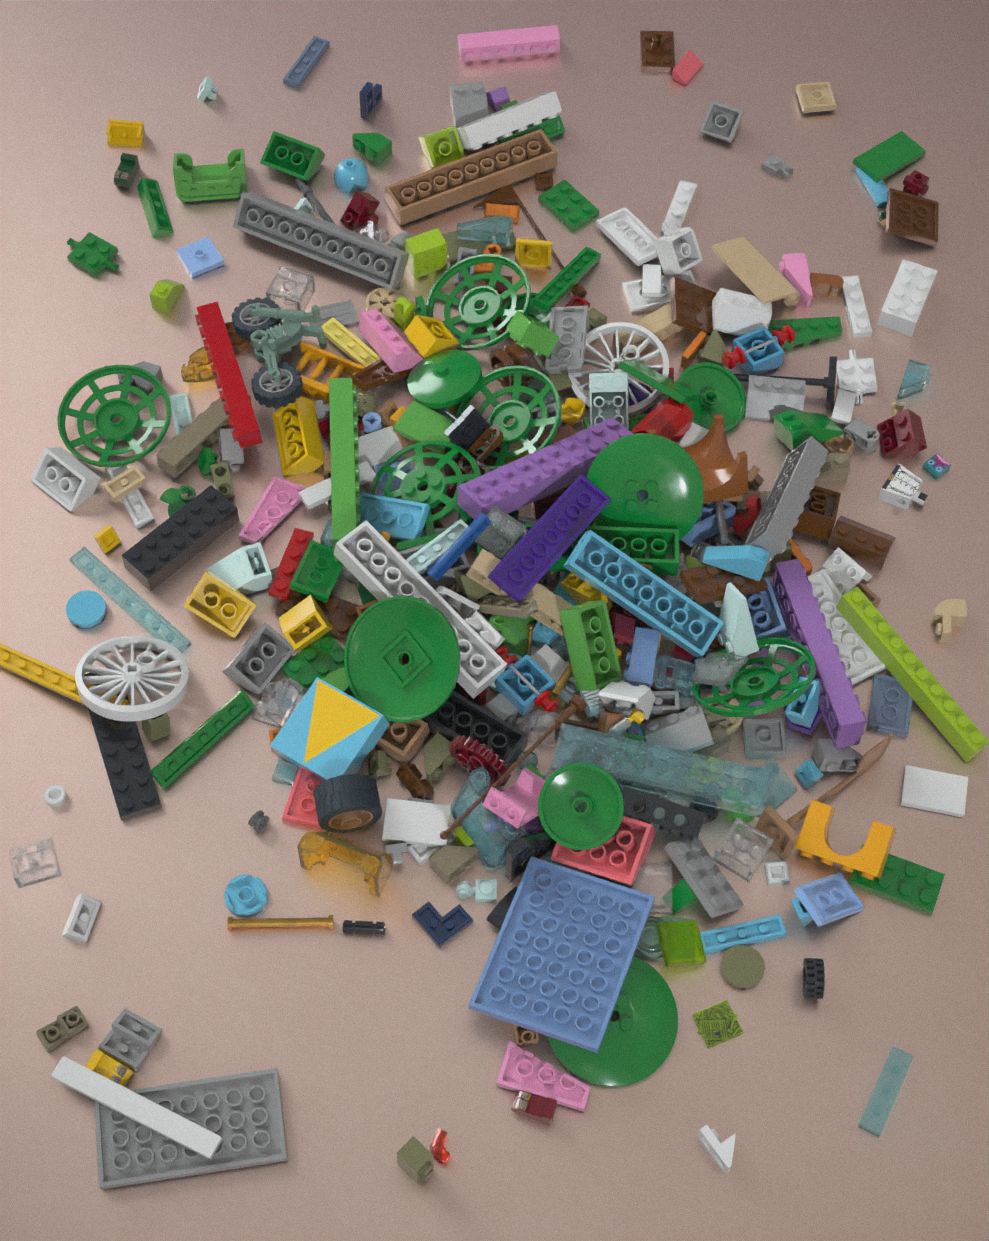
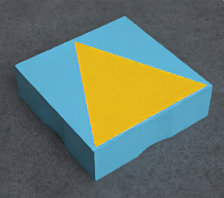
(329, 732)

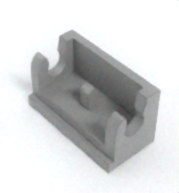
(229, 450)

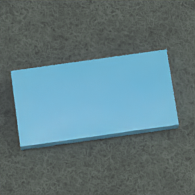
(395, 516)

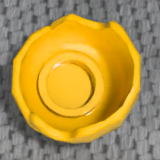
(572, 411)

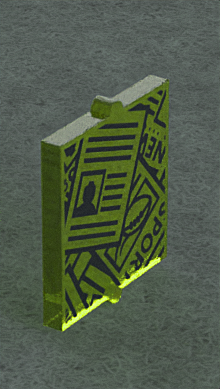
(717, 1024)

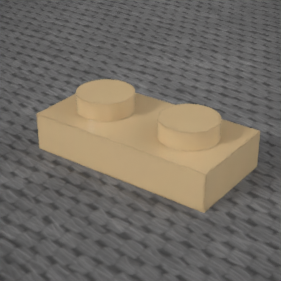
(124, 483)

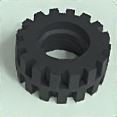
(813, 978)

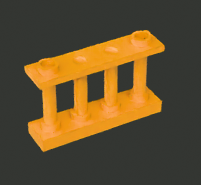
(310, 385)

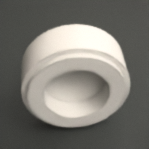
(55, 796)

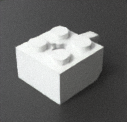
(677, 248)

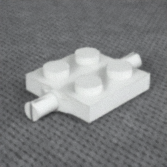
(856, 375)

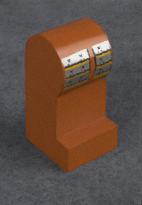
(826, 284)

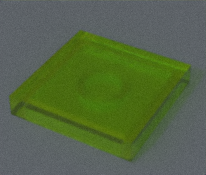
(681, 943)

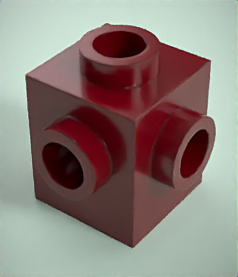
(916, 184)

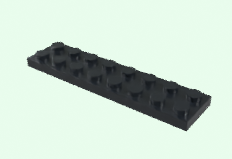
(125, 764)

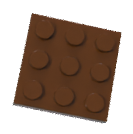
(912, 217)
(691, 306)

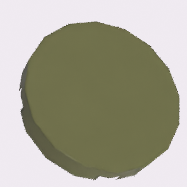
(742, 966)

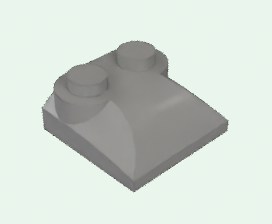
(721, 121)

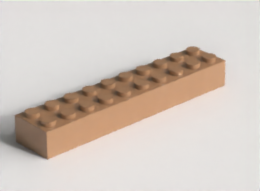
(470, 176)

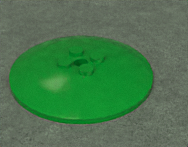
(658, 468)
(376, 652)
(634, 1043)

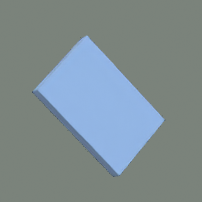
(829, 899)

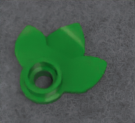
(175, 498)

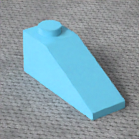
(740, 559)

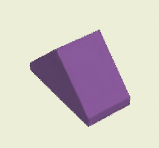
(497, 98)

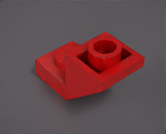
(744, 519)

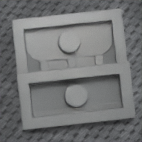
(130, 1039)

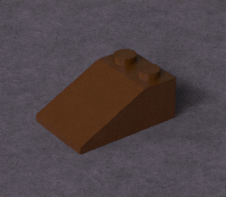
(819, 513)

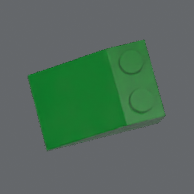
(797, 426)

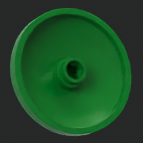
(445, 379)
(717, 394)
(581, 806)

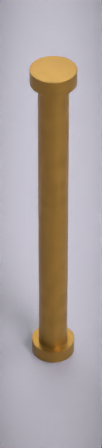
(280, 922)

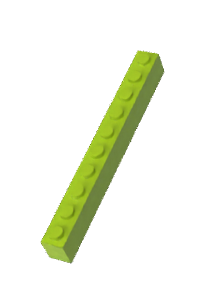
(912, 674)

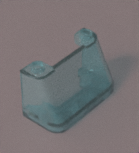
(482, 824)

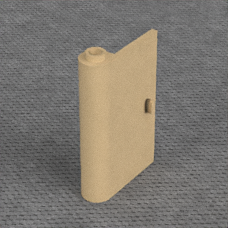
(756, 271)

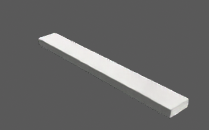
(137, 1107)

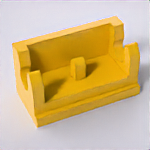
(125, 133)

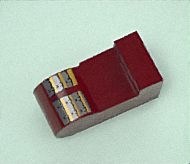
(534, 1107)

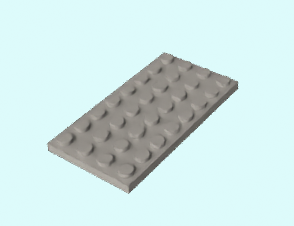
(237, 1107)

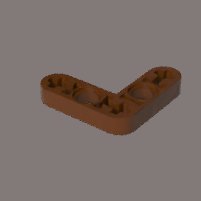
(481, 441)

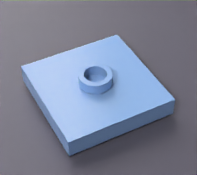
(200, 256)

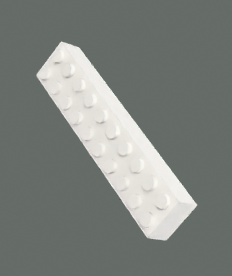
(390, 575)

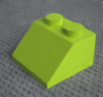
(442, 147)

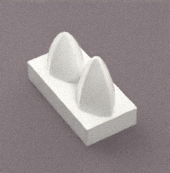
(485, 630)

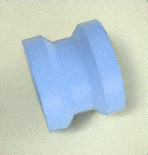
(374, 419)

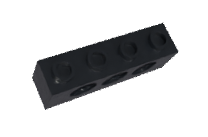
(693, 817)

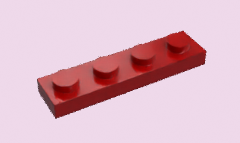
(289, 564)

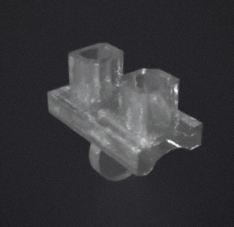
(377, 234)

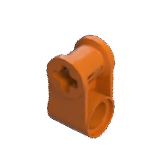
(488, 267)

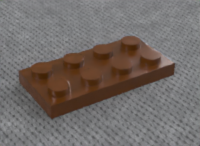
(709, 583)
(339, 612)

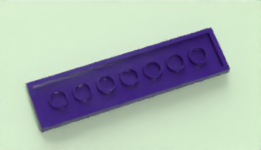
(549, 538)

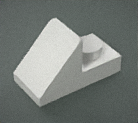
(719, 1151)

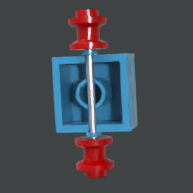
(759, 350)
(525, 684)

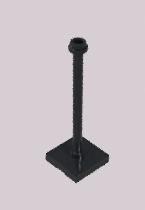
(827, 382)
(464, 429)

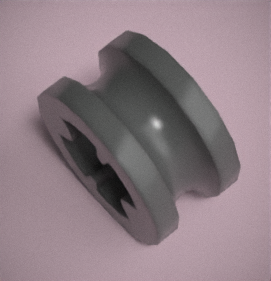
(258, 820)

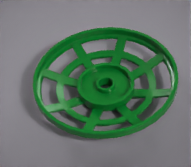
(479, 295)
(114, 408)
(516, 410)
(428, 476)
(761, 682)

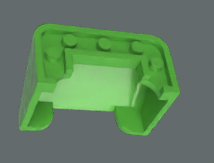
(210, 181)
(514, 631)

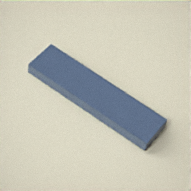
(306, 62)

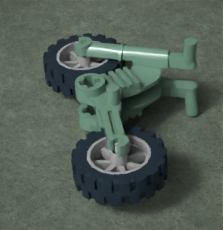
(274, 342)

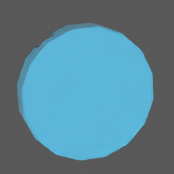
(86, 609)
(246, 895)

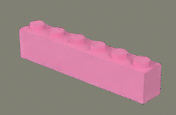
(508, 43)

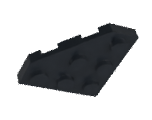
(520, 852)

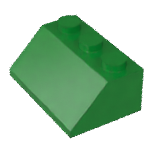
(292, 156)

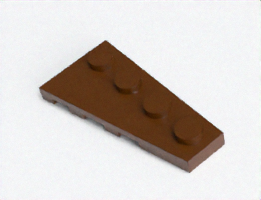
(377, 375)

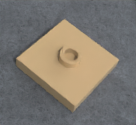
(816, 97)

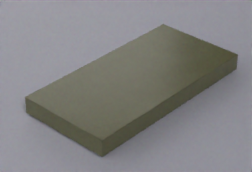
(453, 245)

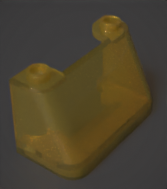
(318, 846)

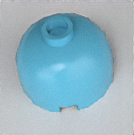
(351, 175)

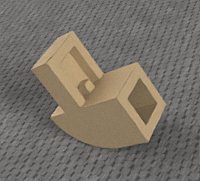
(947, 614)

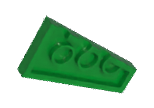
(809, 329)

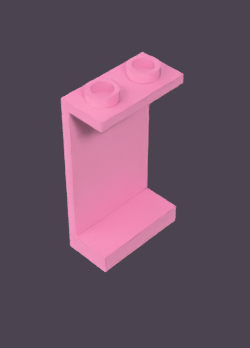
(518, 802)

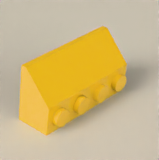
(298, 437)

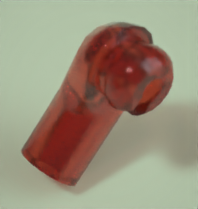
(437, 1148)

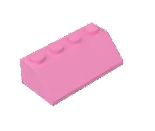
(388, 341)

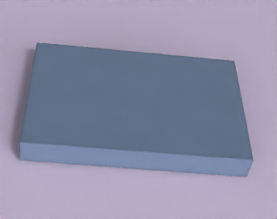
(889, 707)

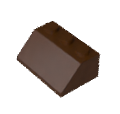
(861, 541)

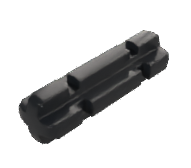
(364, 927)

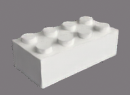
(907, 297)

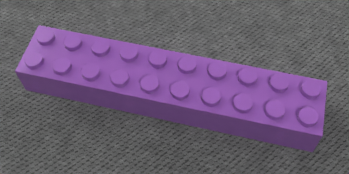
(538, 472)
(808, 627)

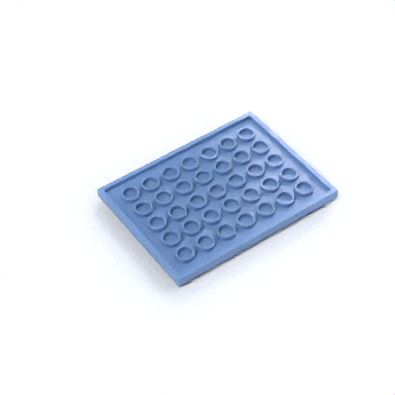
(562, 954)

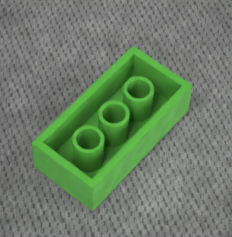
(590, 645)

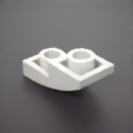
(843, 407)

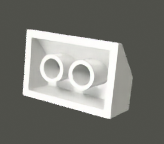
(739, 312)
(64, 478)

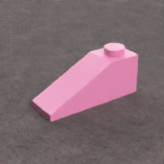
(796, 272)

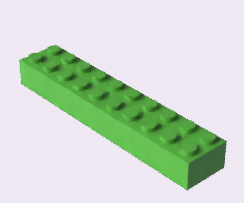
(344, 458)

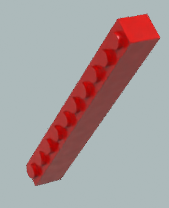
(228, 375)

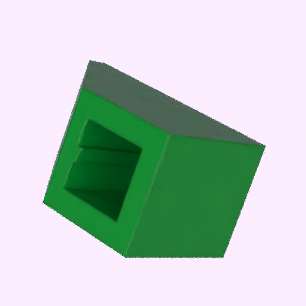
(373, 146)

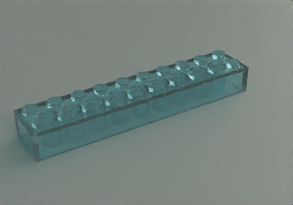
(666, 770)

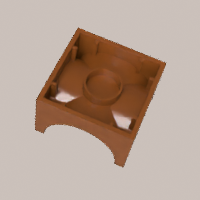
(720, 472)

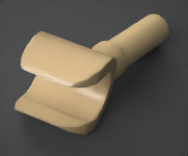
(896, 408)

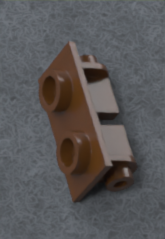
(409, 776)

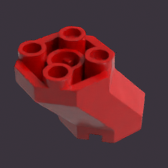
(668, 419)

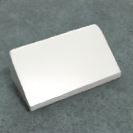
(81, 918)

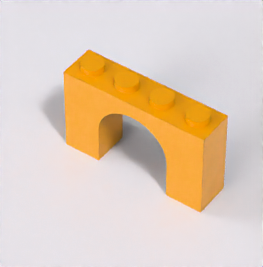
(868, 860)

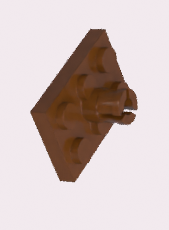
(657, 51)

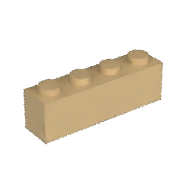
(657, 322)

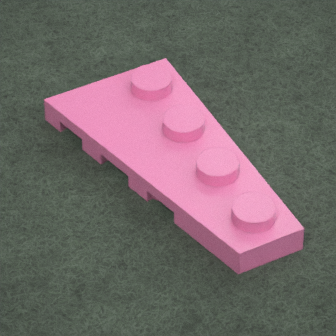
(271, 509)
(529, 1074)

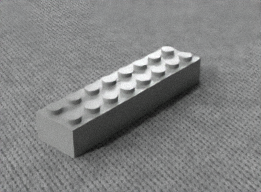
(787, 498)

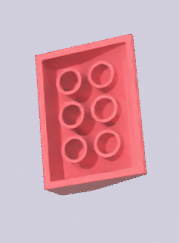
(617, 858)

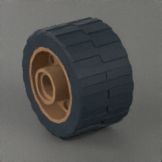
(347, 803)

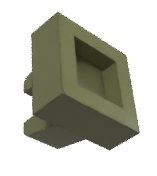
(377, 764)

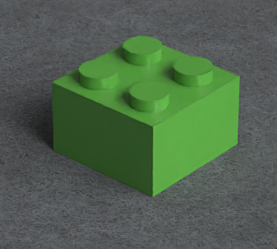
(532, 334)

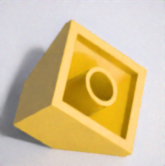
(533, 252)

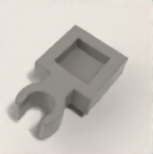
(776, 165)

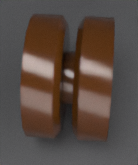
(511, 356)

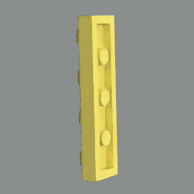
(349, 343)

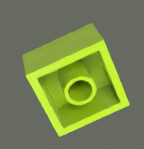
(426, 252)

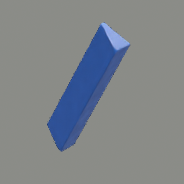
(459, 546)

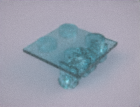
(779, 785)

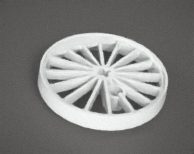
(581, 390)
(141, 674)

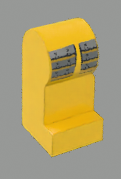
(109, 1068)

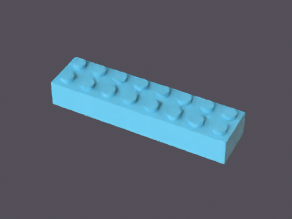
(643, 594)

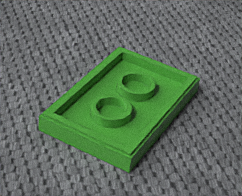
(422, 425)

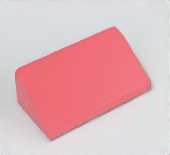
(686, 68)

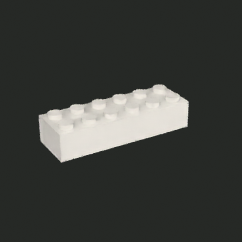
(509, 120)

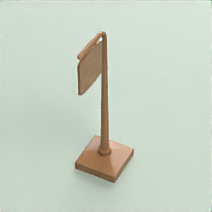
(782, 832)

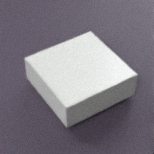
(777, 873)

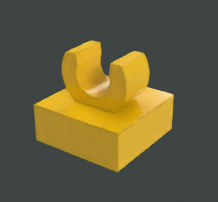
(107, 538)

